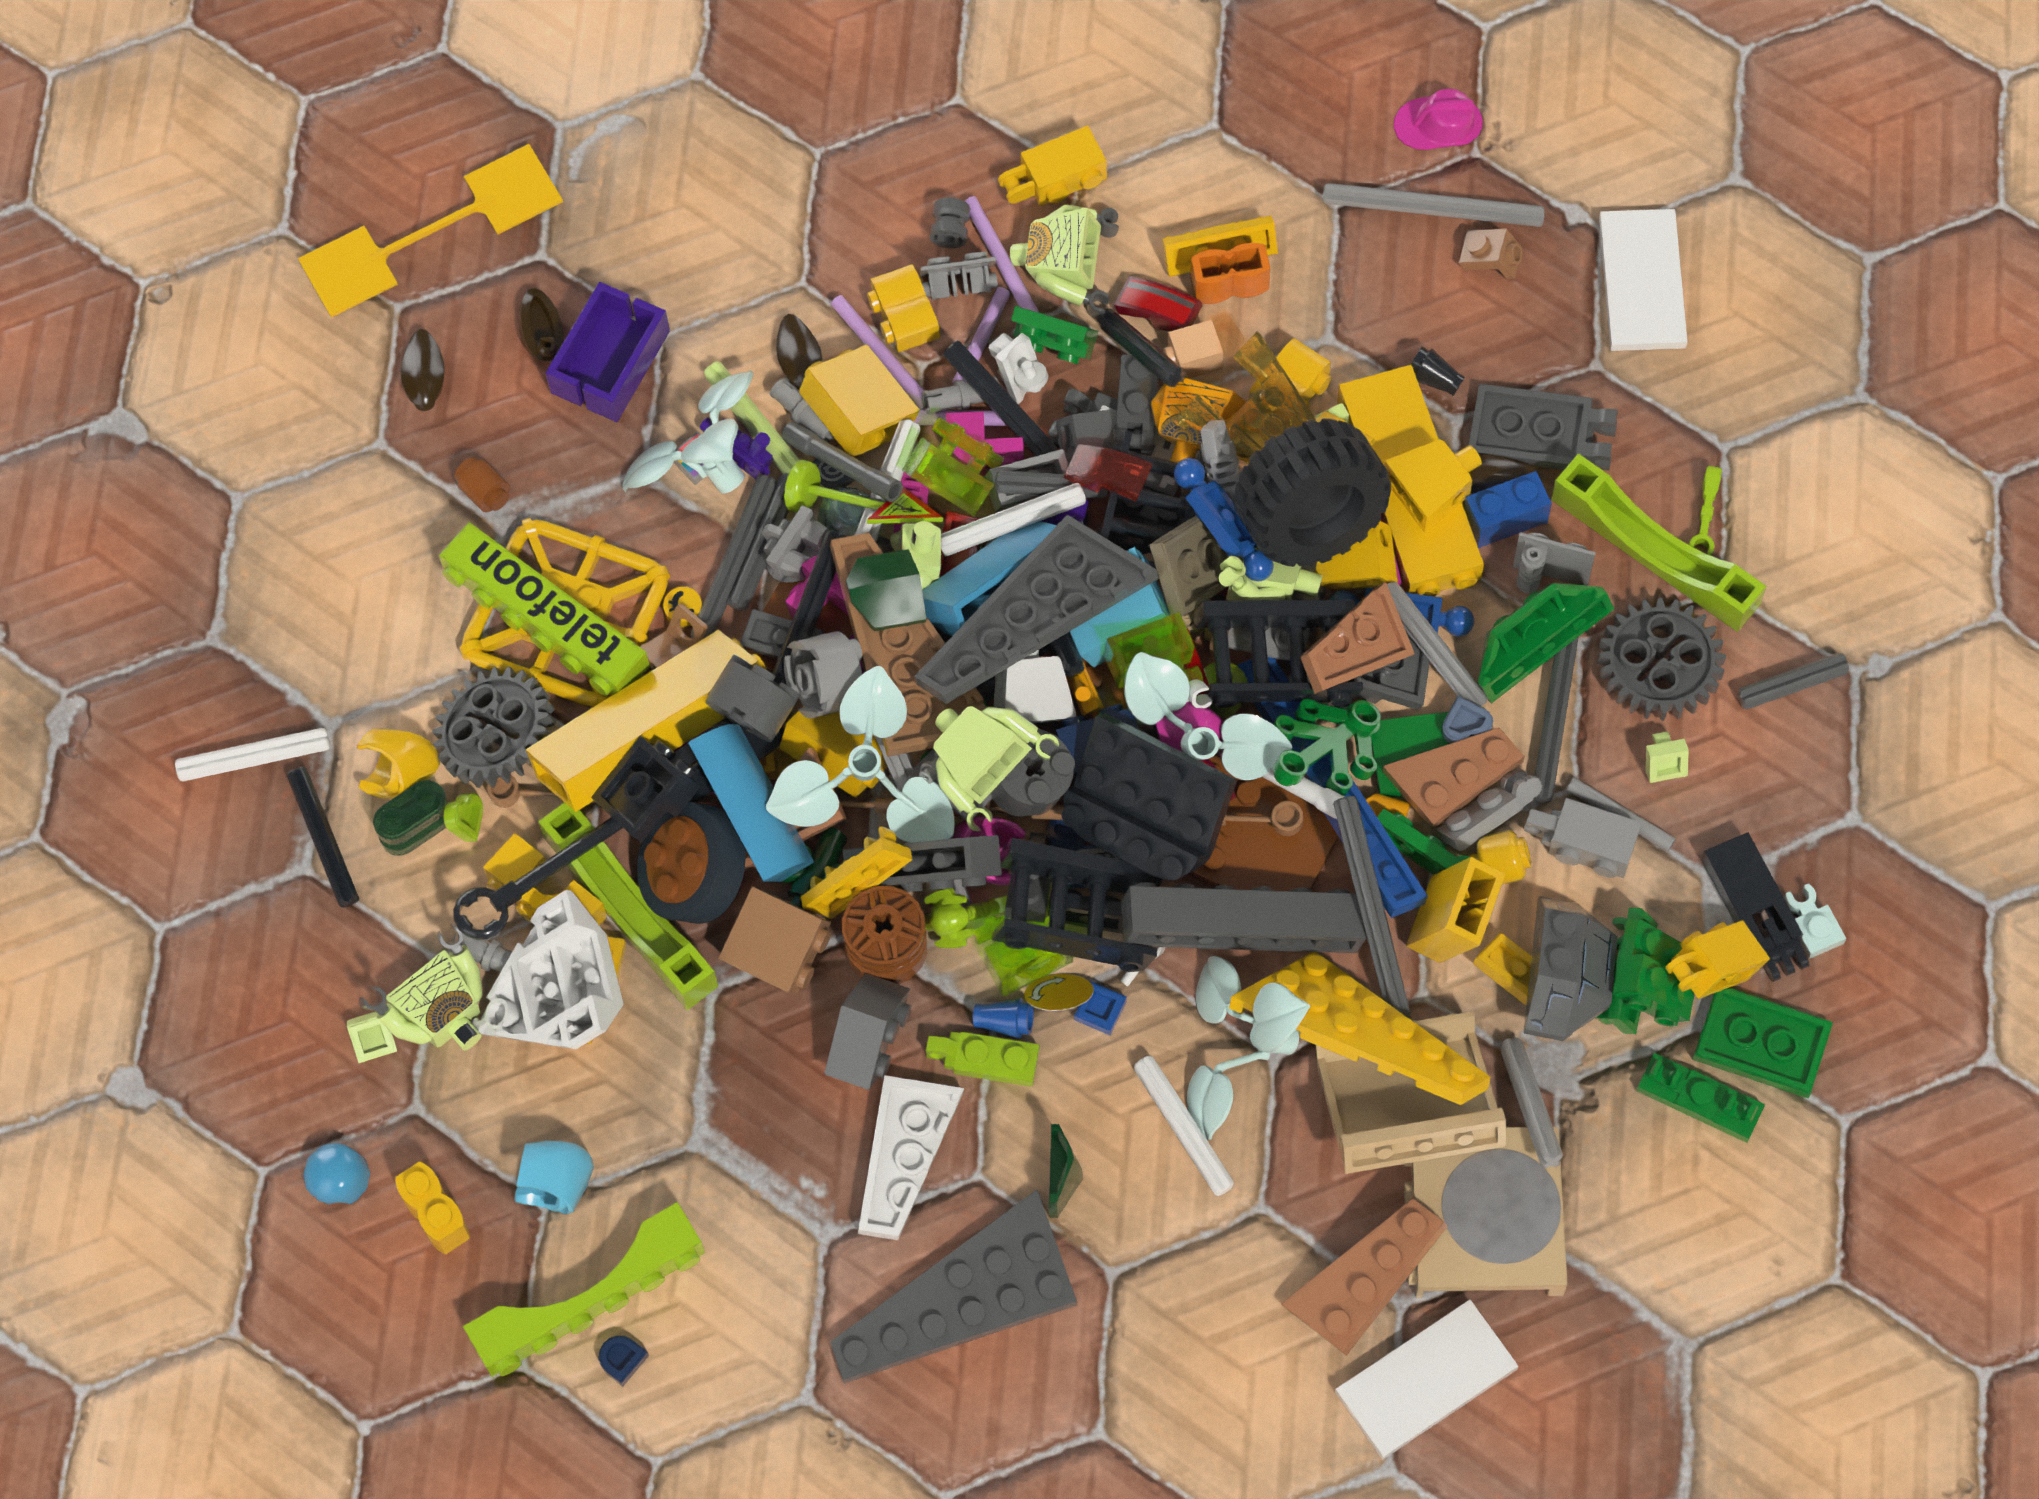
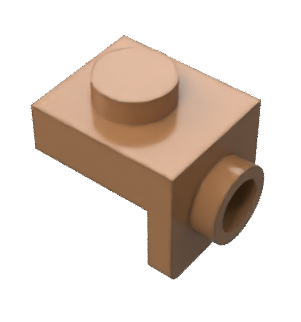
(1491, 251)

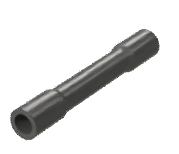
(871, 478)

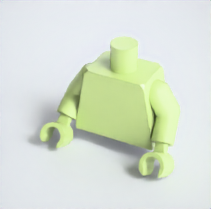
(1278, 586)
(980, 752)

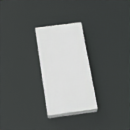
(1642, 280)
(1426, 1379)

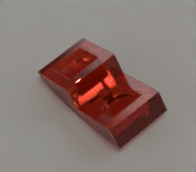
(1108, 468)

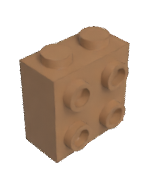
(776, 941)

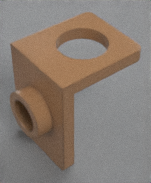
(674, 640)

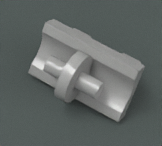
(789, 541)

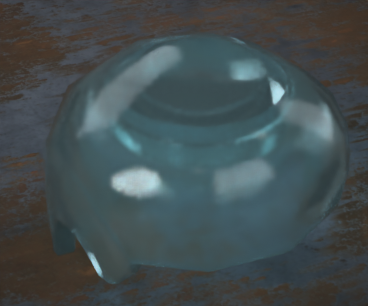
(841, 515)

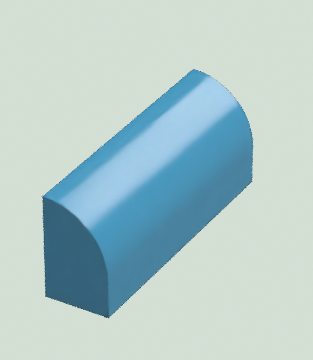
(967, 586)
(744, 793)

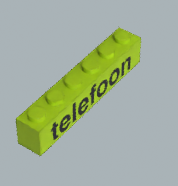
(543, 611)

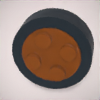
(691, 864)

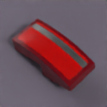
(1164, 305)

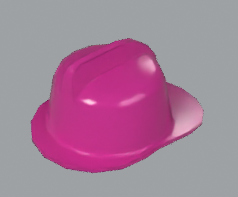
(1438, 121)

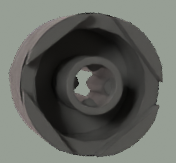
(752, 698)
(1041, 792)

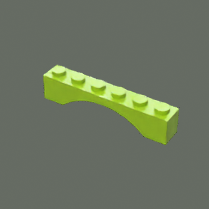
(1708, 581)
(652, 936)
(512, 1333)

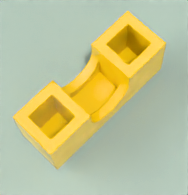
(517, 859)

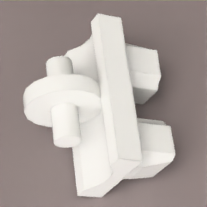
(1018, 365)

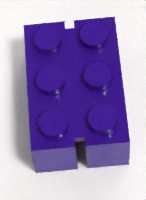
(608, 352)

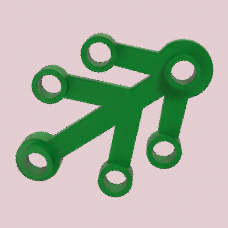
(1357, 720)

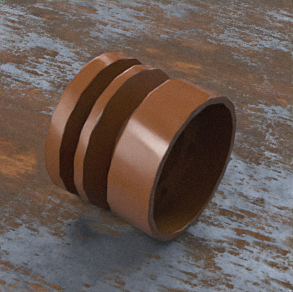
(893, 953)

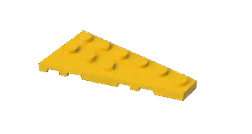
(1361, 1024)

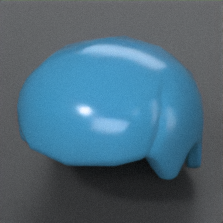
(336, 1174)

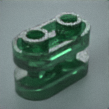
(411, 818)

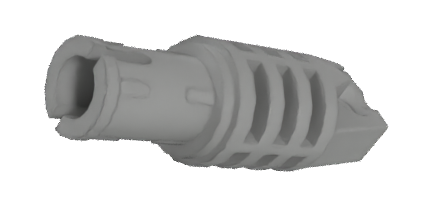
(1220, 456)

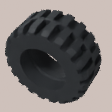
(1312, 492)

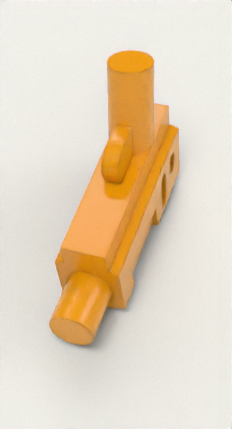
(1085, 694)

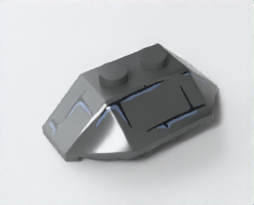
(1568, 970)

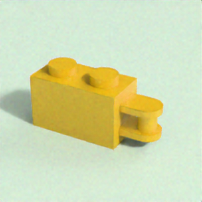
(1057, 169)
(1717, 959)

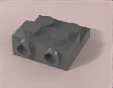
(1398, 682)

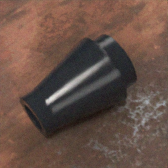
(1435, 371)

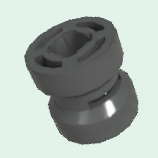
(949, 224)

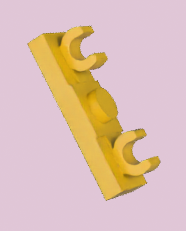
(1181, 248)
(856, 874)

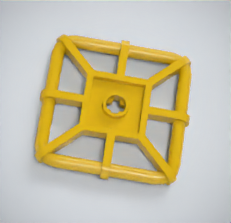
(590, 595)

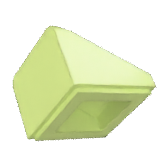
(370, 1037)

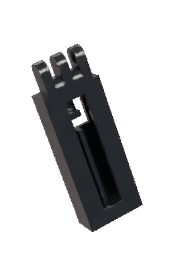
(1750, 889)

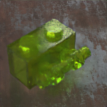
(948, 476)
(1161, 639)
(1016, 967)

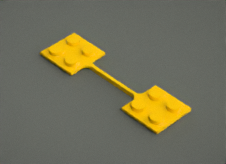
(357, 269)

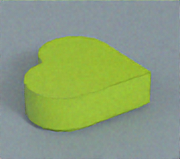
(464, 816)

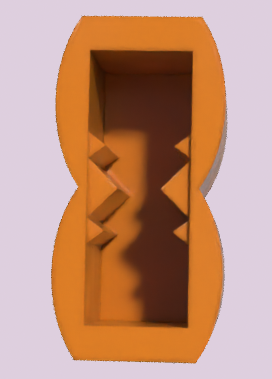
(1236, 272)

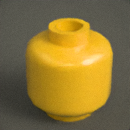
(1506, 854)

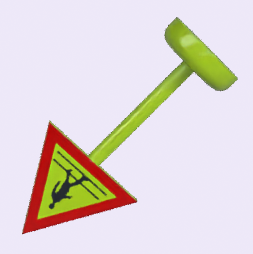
(804, 488)

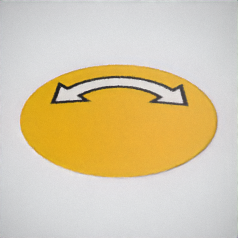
(1058, 992)

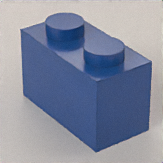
(1507, 509)

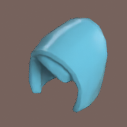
(553, 1175)

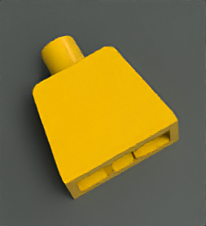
(1432, 480)
(1364, 565)

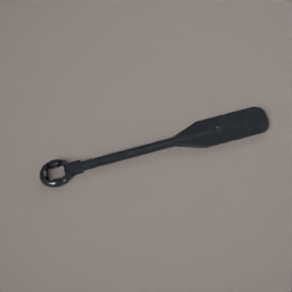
(514, 890)

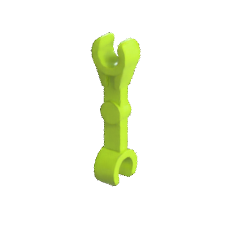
(1710, 488)

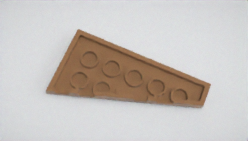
(901, 654)

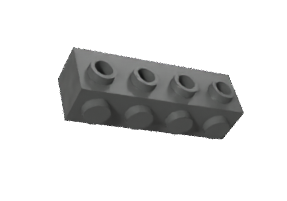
(944, 862)

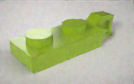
(986, 1057)

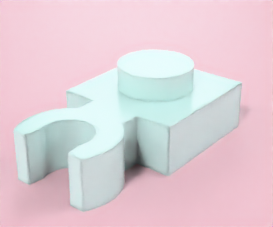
(1818, 925)

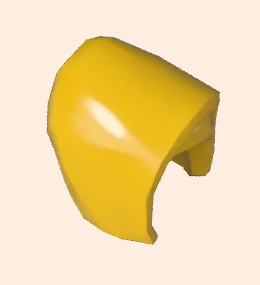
(402, 761)

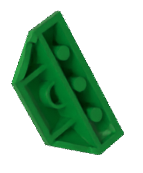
(1537, 633)

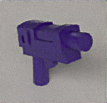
(749, 452)

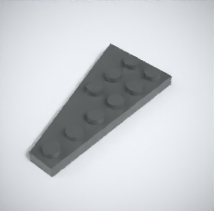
(1049, 594)
(982, 1287)

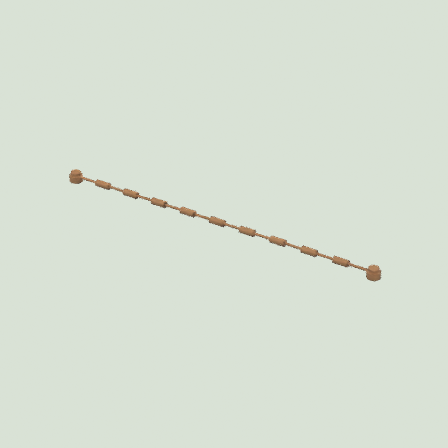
(1285, 819)

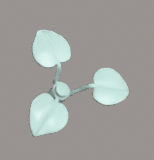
(711, 448)
(869, 708)
(1249, 743)
(1274, 1030)

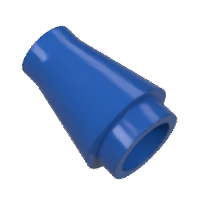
(1006, 1017)

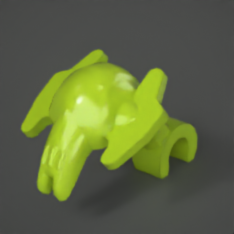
(950, 918)

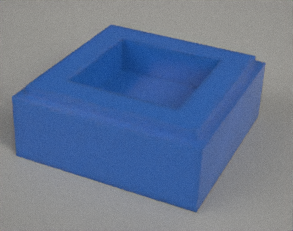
(1101, 1010)

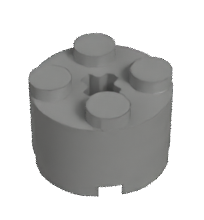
(822, 671)

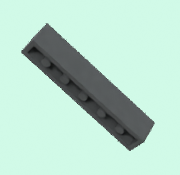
(1242, 918)

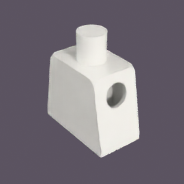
(1035, 689)

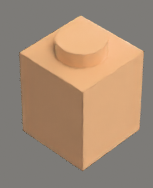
(1195, 349)

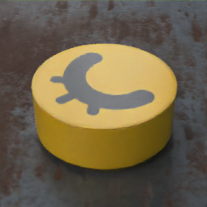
(687, 597)

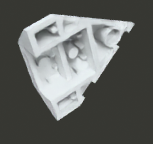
(557, 983)

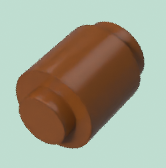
(482, 484)

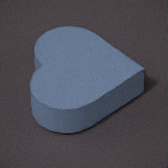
(1465, 721)

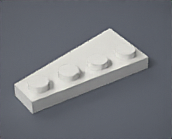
(905, 1142)

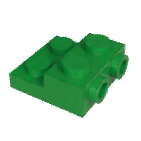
(1046, 331)
(1643, 977)

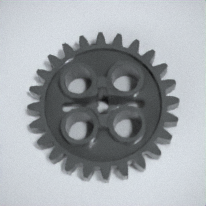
(1687, 681)
(486, 752)

